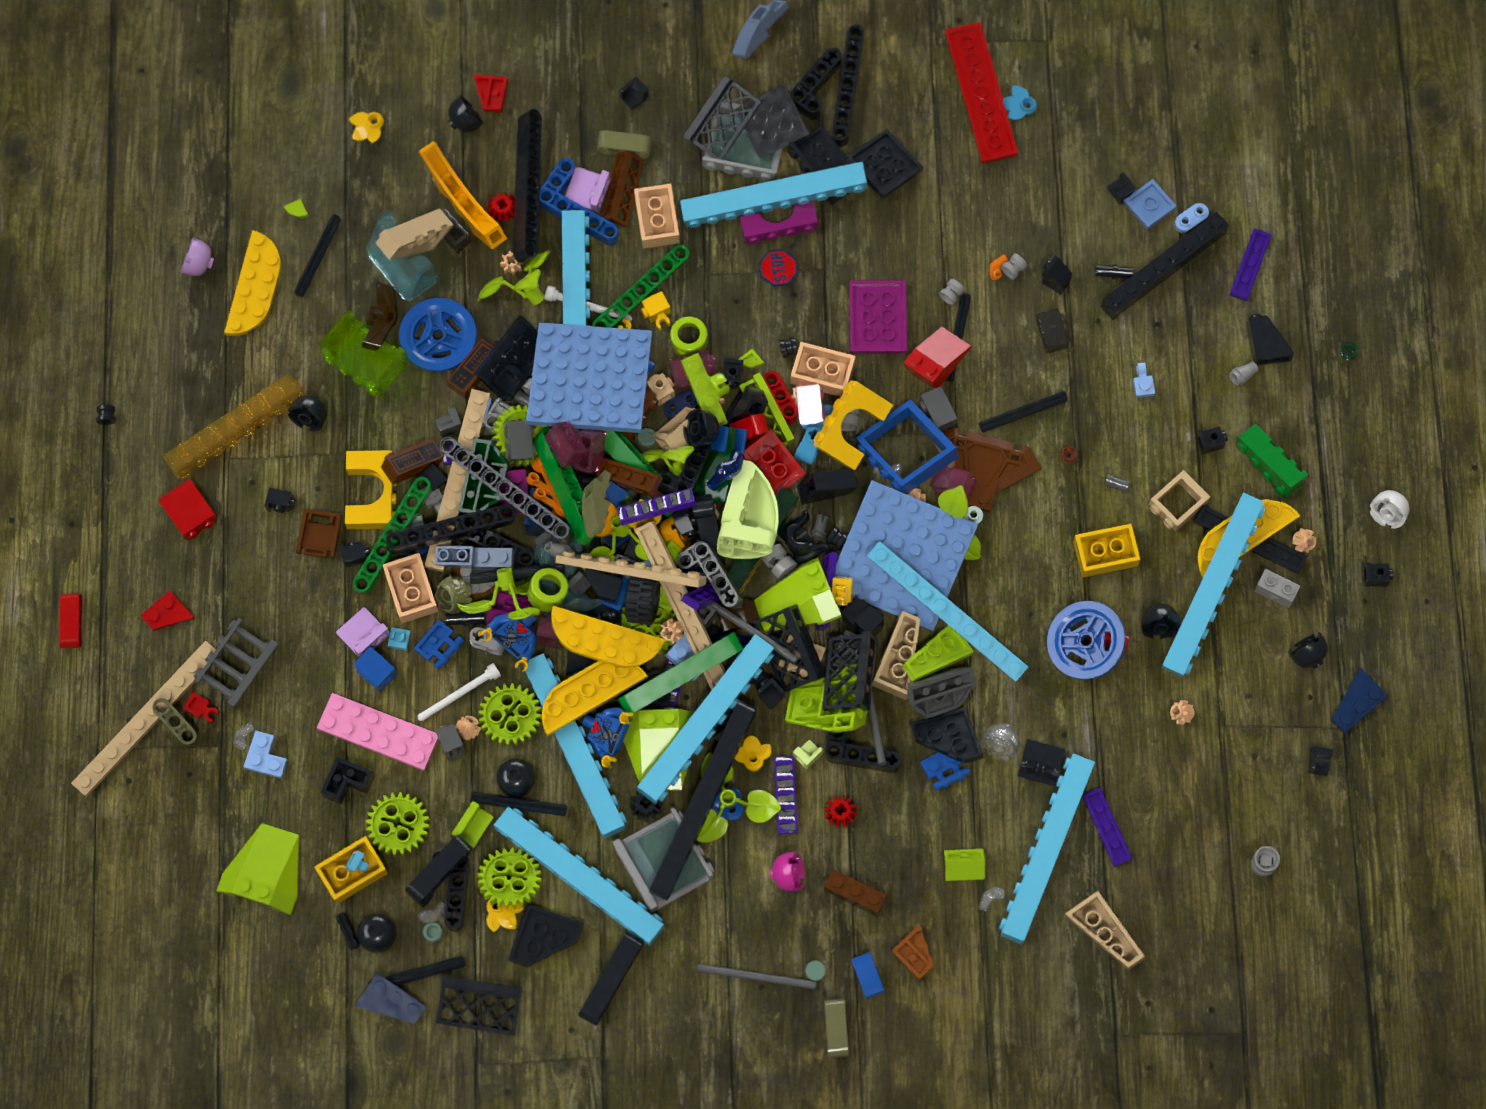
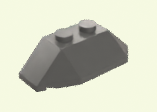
(941, 691)

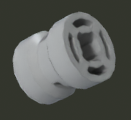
(1014, 266)
(952, 291)

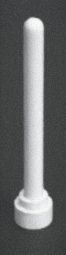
(553, 295)
(490, 673)

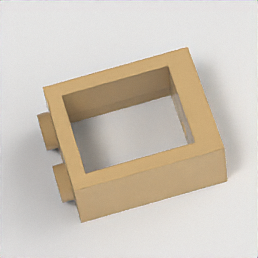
(671, 434)
(1192, 488)

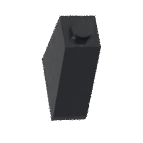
(1266, 341)
(827, 485)

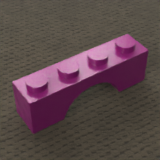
(757, 229)

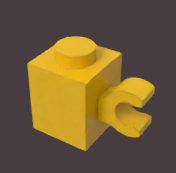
(656, 309)
(843, 590)

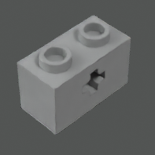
(1277, 588)

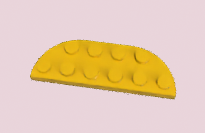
(255, 286)
(1275, 517)
(603, 639)
(586, 692)

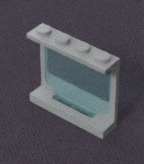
(742, 156)
(645, 851)

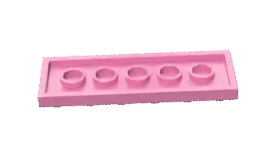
(378, 732)

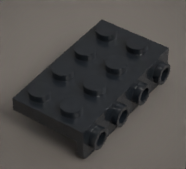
(816, 153)
(514, 348)

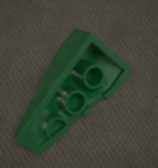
(709, 469)

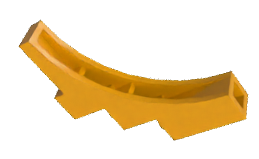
(463, 202)

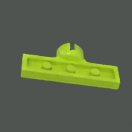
(705, 387)

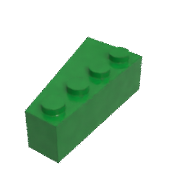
(1271, 461)

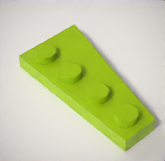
(937, 654)

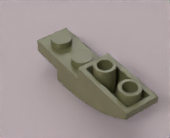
(594, 504)

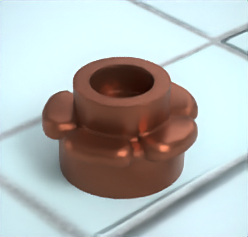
(1068, 450)

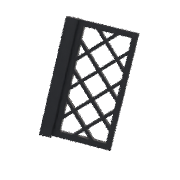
(711, 107)
(801, 640)
(863, 671)
(484, 988)

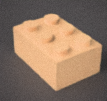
(656, 216)
(822, 366)
(410, 588)

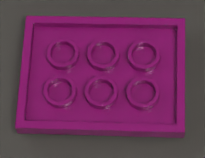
(878, 317)

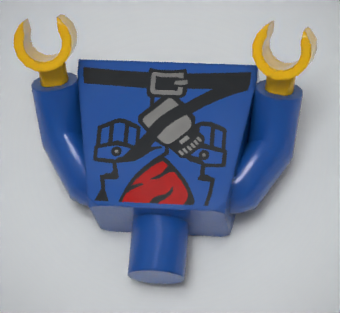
(514, 635)
(608, 732)

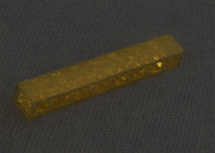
(232, 426)

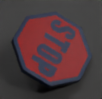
(778, 268)

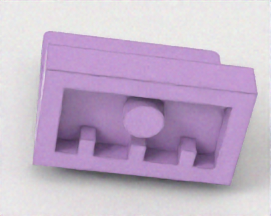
(588, 188)
(363, 632)

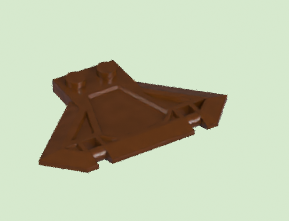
(990, 464)

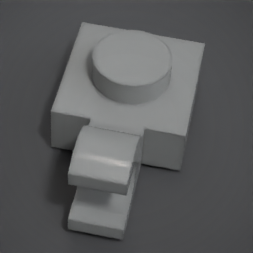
(434, 499)

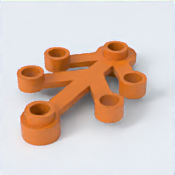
(542, 489)

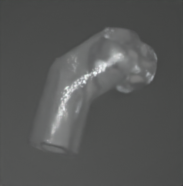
(989, 895)
(432, 915)

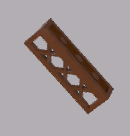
(618, 185)
(632, 478)

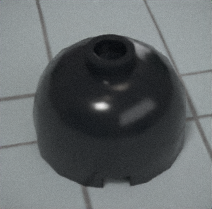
(463, 116)
(308, 411)
(701, 428)
(1160, 620)
(1309, 651)
(515, 778)
(376, 933)

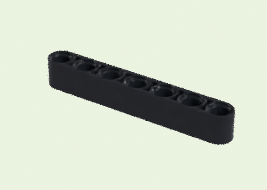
(851, 78)
(443, 535)

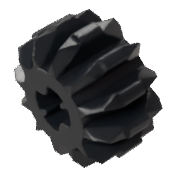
(639, 809)

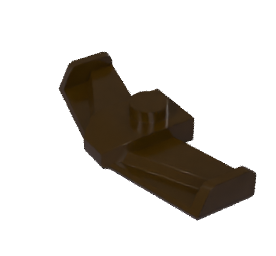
(381, 317)

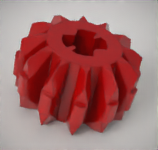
(497, 203)
(847, 813)

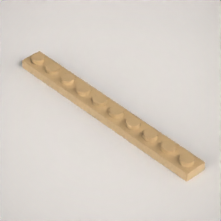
(450, 502)
(689, 618)
(141, 723)

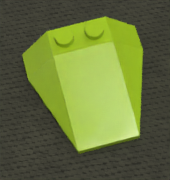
(804, 587)
(806, 706)
(650, 737)
(265, 869)

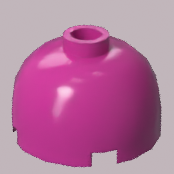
(788, 871)

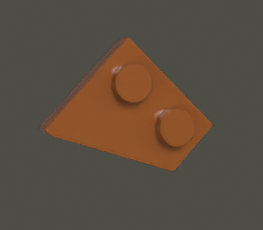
(914, 953)

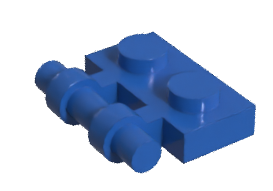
(433, 641)
(939, 764)

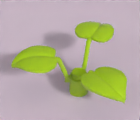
(528, 284)
(678, 455)
(955, 503)
(620, 531)
(506, 582)
(760, 808)

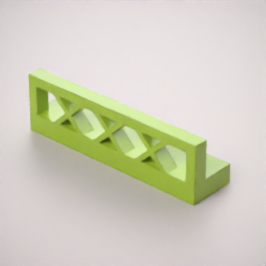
(773, 409)

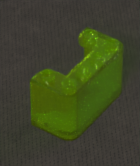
(367, 367)

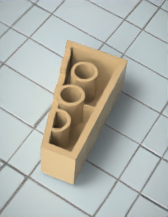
(414, 235)
(900, 648)
(1102, 926)

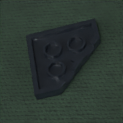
(949, 735)
(543, 935)

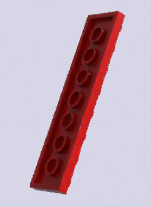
(981, 93)

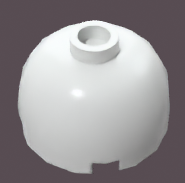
(1390, 508)

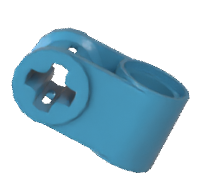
(805, 450)

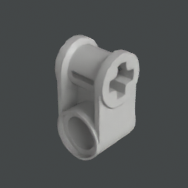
(496, 410)
(490, 646)

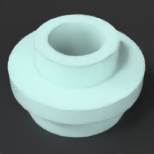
(978, 511)

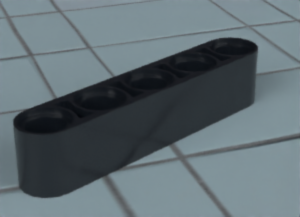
(611, 978)

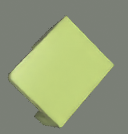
(807, 754)

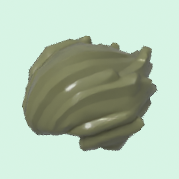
(453, 591)

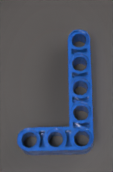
(557, 200)

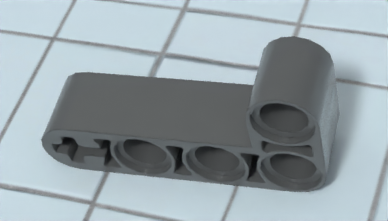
(715, 576)

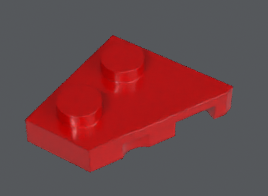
(491, 91)
(166, 612)

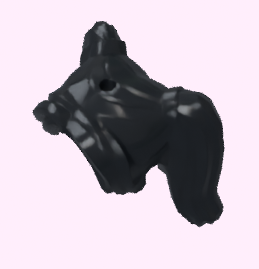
(800, 542)

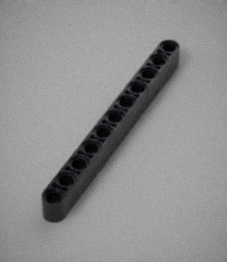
(703, 800)

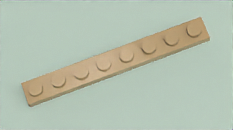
(637, 569)

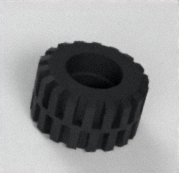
(642, 600)

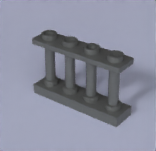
(244, 680)

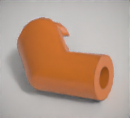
(995, 267)

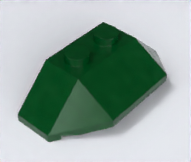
(475, 494)

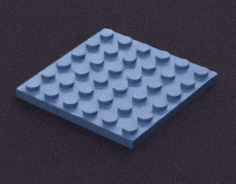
(589, 377)
(914, 532)

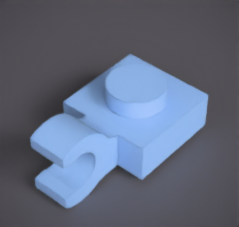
(1143, 384)

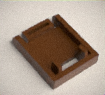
(319, 538)

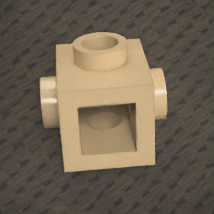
(661, 387)

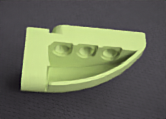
(749, 516)

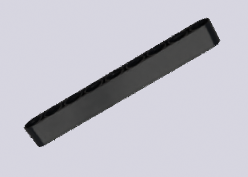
(527, 186)
(512, 495)

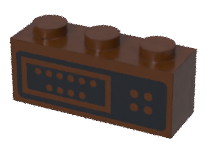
(463, 378)
(411, 461)
(855, 893)

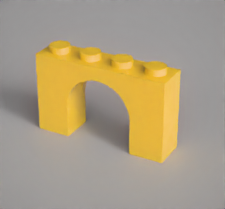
(830, 438)
(380, 512)

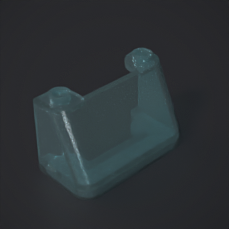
(408, 276)

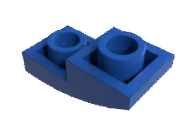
(868, 975)

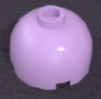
(197, 258)

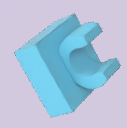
(399, 639)
(356, 862)

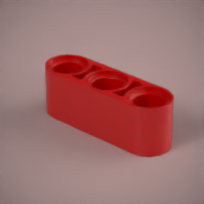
(780, 389)
(755, 425)
(70, 621)

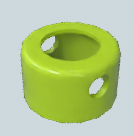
(688, 349)
(538, 598)

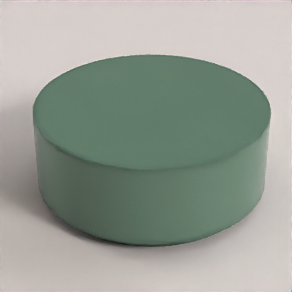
(646, 439)
(432, 932)
(815, 971)

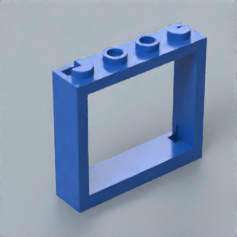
(916, 478)

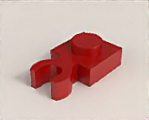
(199, 706)

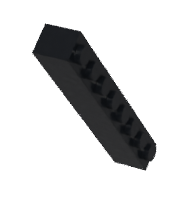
(1164, 265)

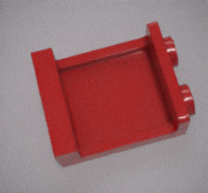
(188, 510)

